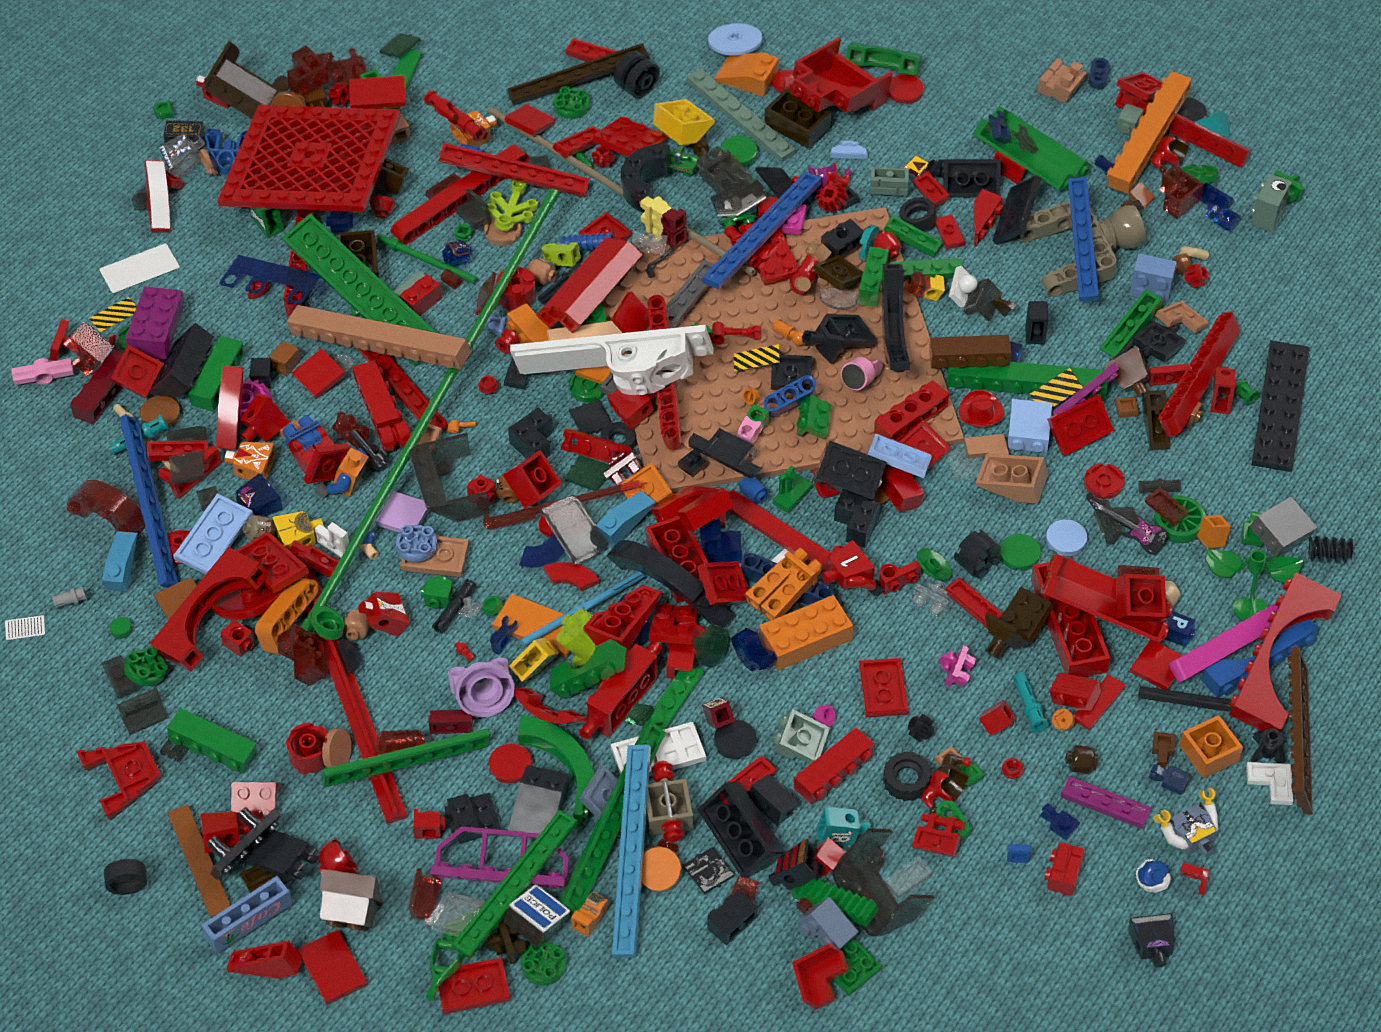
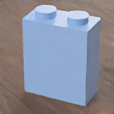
(1029, 425)

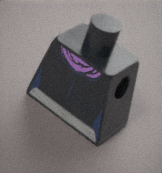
(1153, 937)

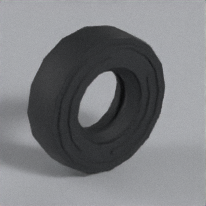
(619, 428)

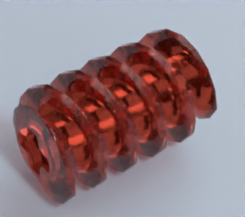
(397, 740)

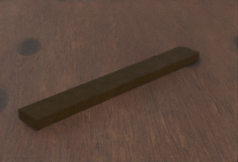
(570, 76)

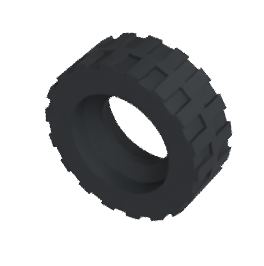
(911, 761)

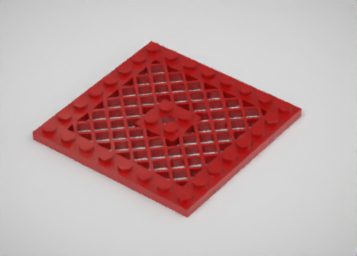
(355, 198)

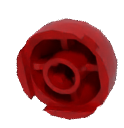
(336, 859)

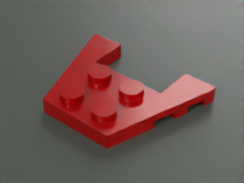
(131, 768)

